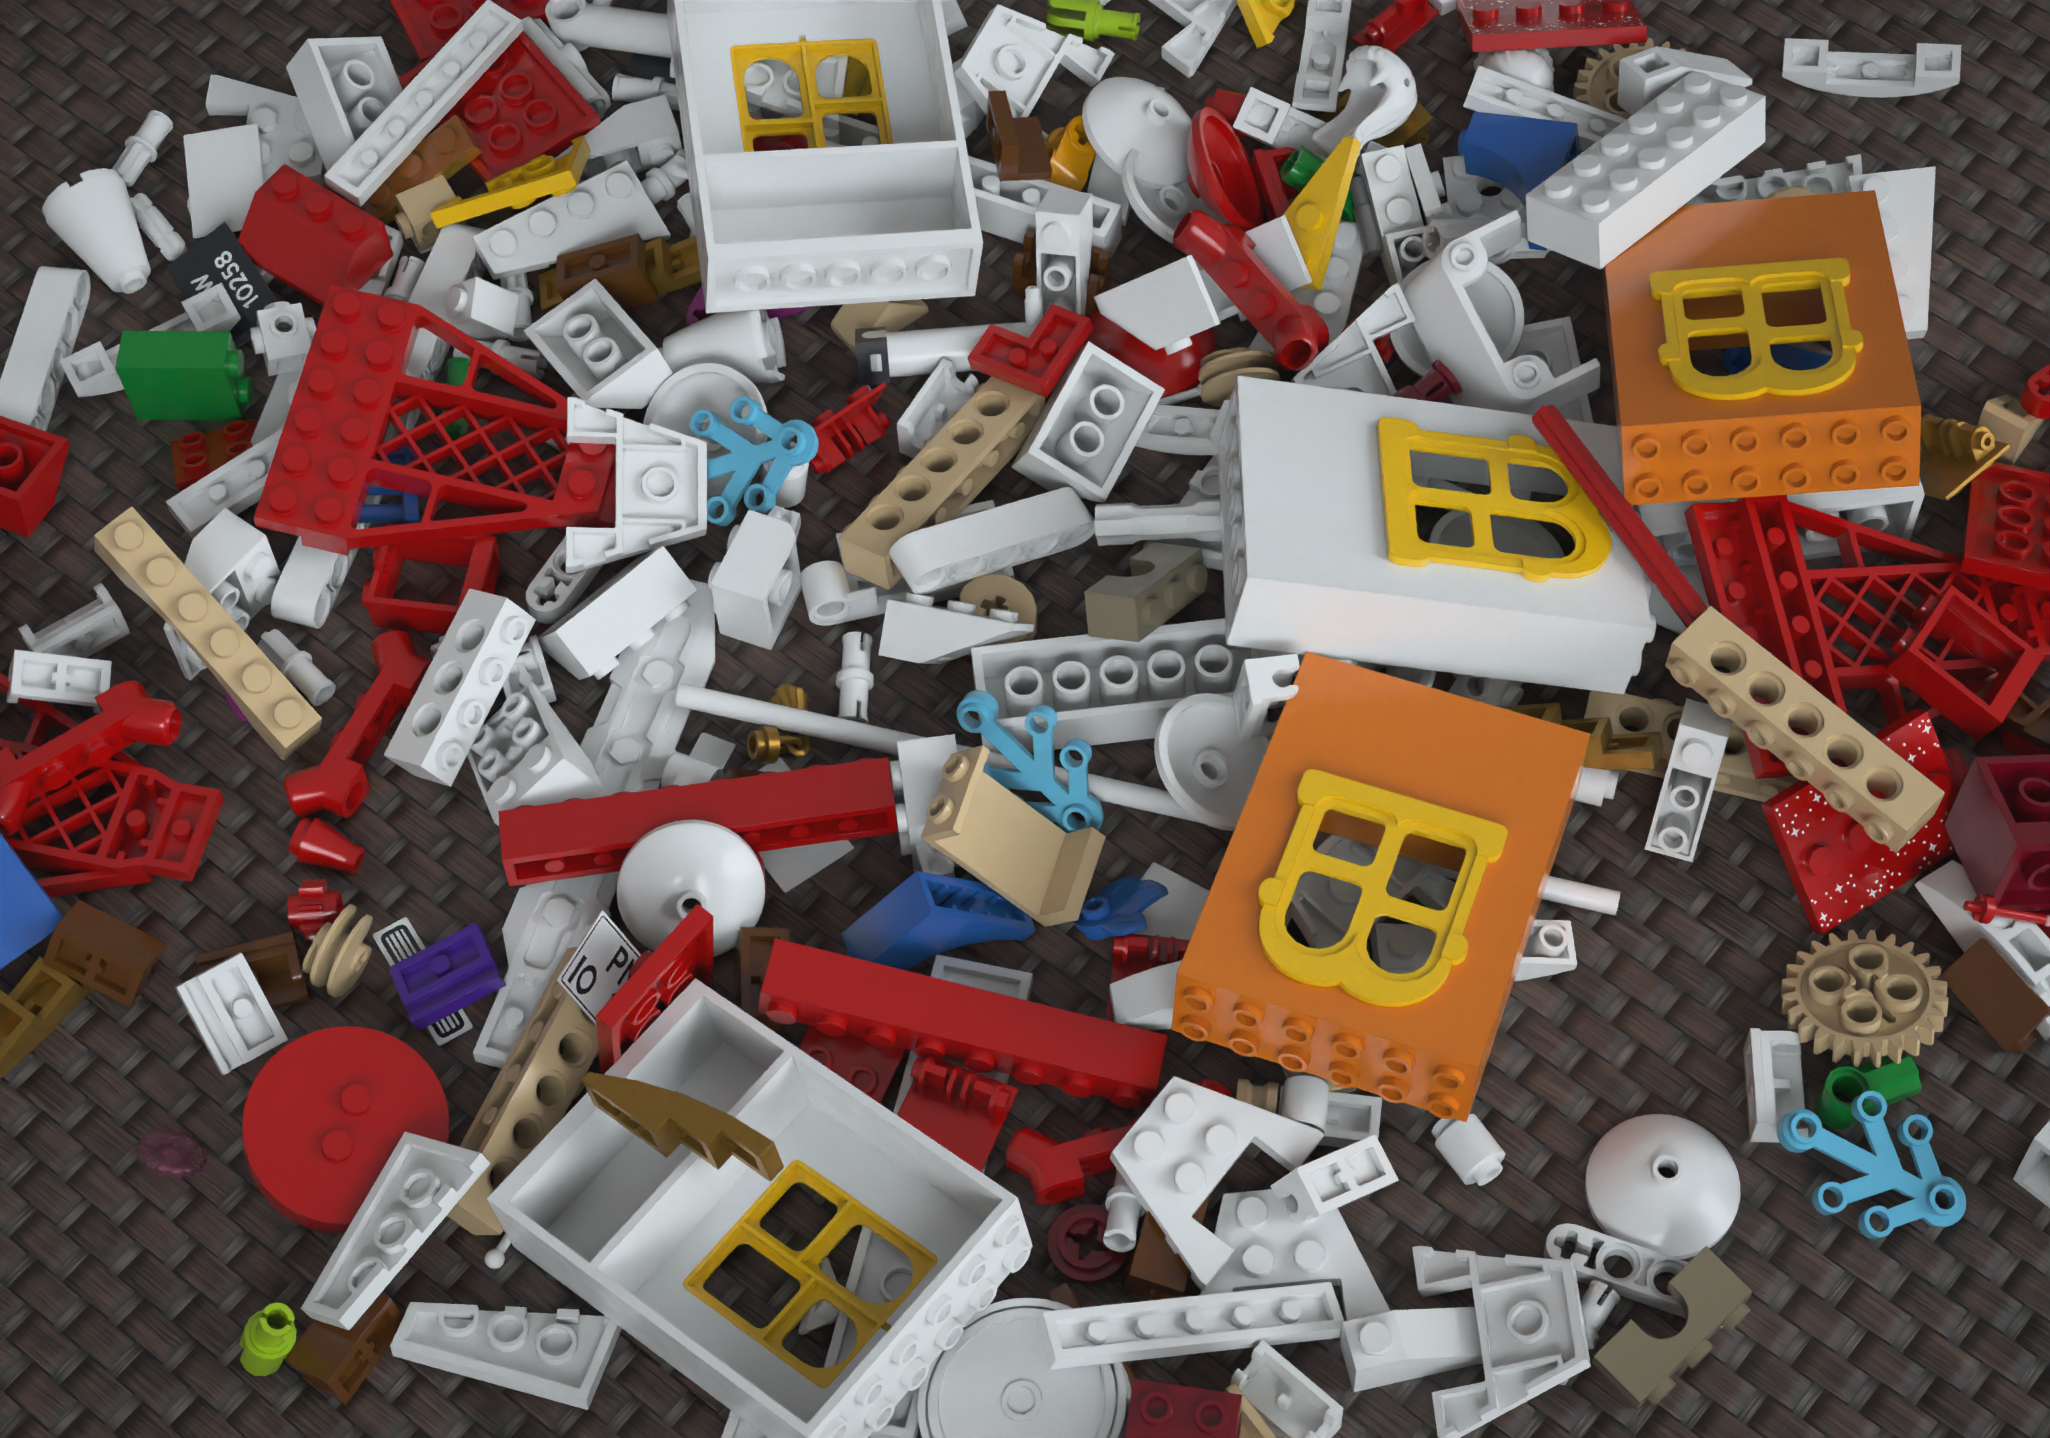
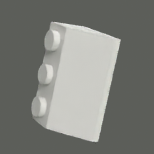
(342, 89)
(600, 350)
(1088, 425)
(619, 615)

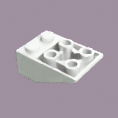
(236, 569)
(529, 757)

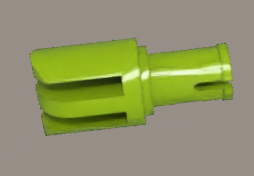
(1090, 20)
(267, 1339)

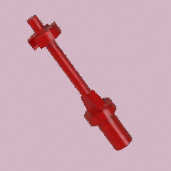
(1984, 909)

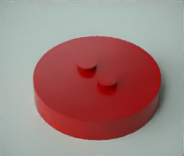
(331, 1117)

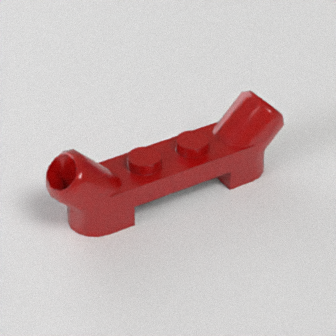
(1228, 258)
(124, 718)
(340, 780)
(1060, 1168)

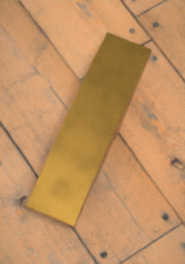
(666, 266)
(1604, 749)
(34, 1011)
(671, 1118)

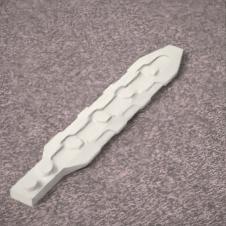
(629, 753)

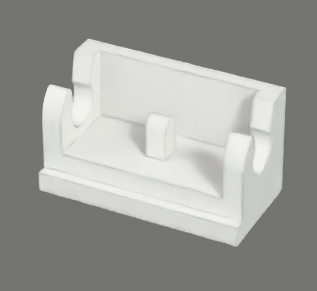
(933, 407)
(81, 631)
(57, 678)
(1261, 686)
(1772, 1082)
(1337, 1179)
(1287, 1397)

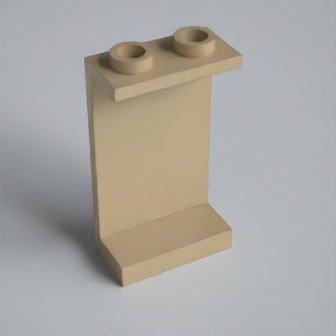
(1010, 842)

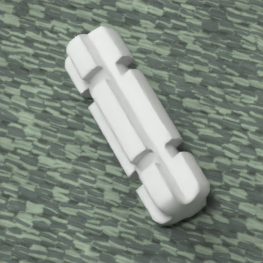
(157, 227)

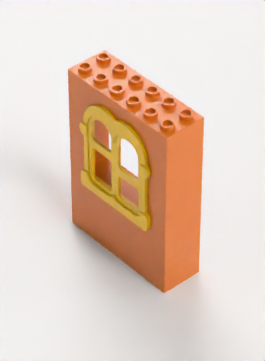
(1760, 280)
(1415, 780)

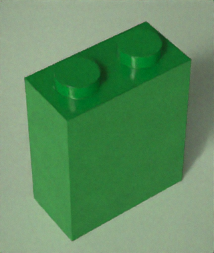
(184, 375)

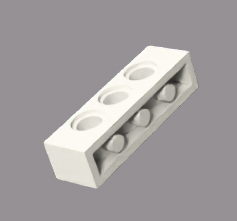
(460, 687)

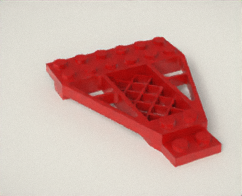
(342, 414)
(1762, 585)
(154, 826)

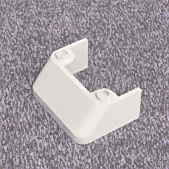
(1185, 300)
(1456, 336)

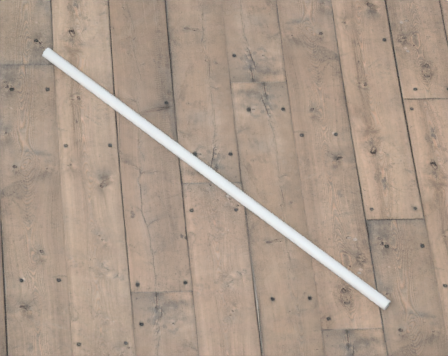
(1104, 788)

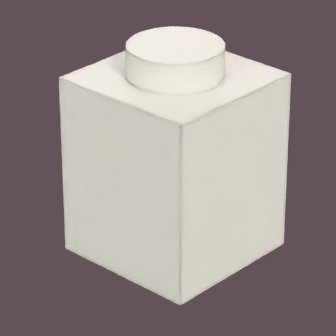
(481, 309)

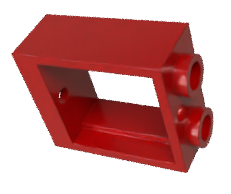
(476, 552)
(1981, 635)

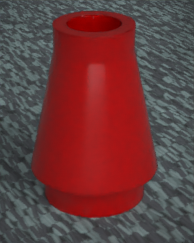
(324, 847)

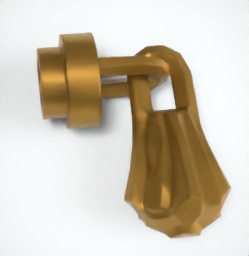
(766, 742)

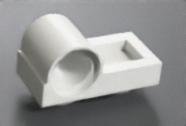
(1338, 1115)

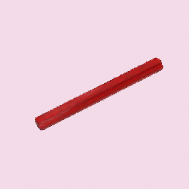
(1619, 514)

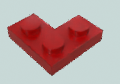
(1033, 361)

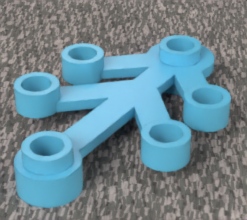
(748, 457)
(1036, 771)
(1881, 1168)

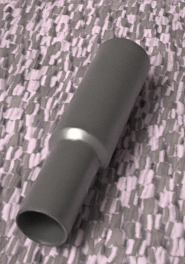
(1365, 219)

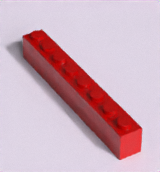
(763, 809)
(962, 1024)

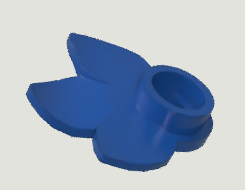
(1119, 908)

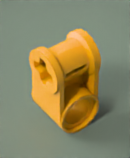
(1070, 155)

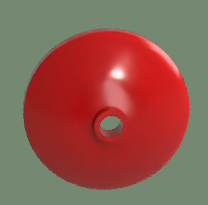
(1222, 171)
(1172, 372)

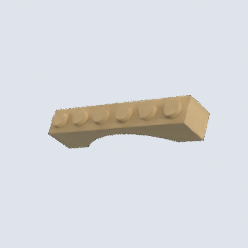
(229, 653)

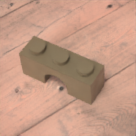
(1160, 586)
(1643, 1364)

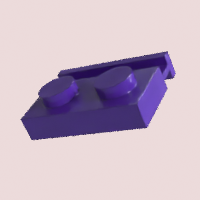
(446, 976)

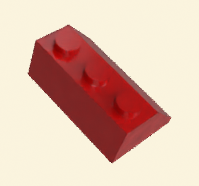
(312, 236)
(28, 474)

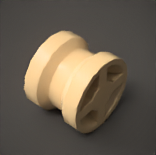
(1259, 1096)

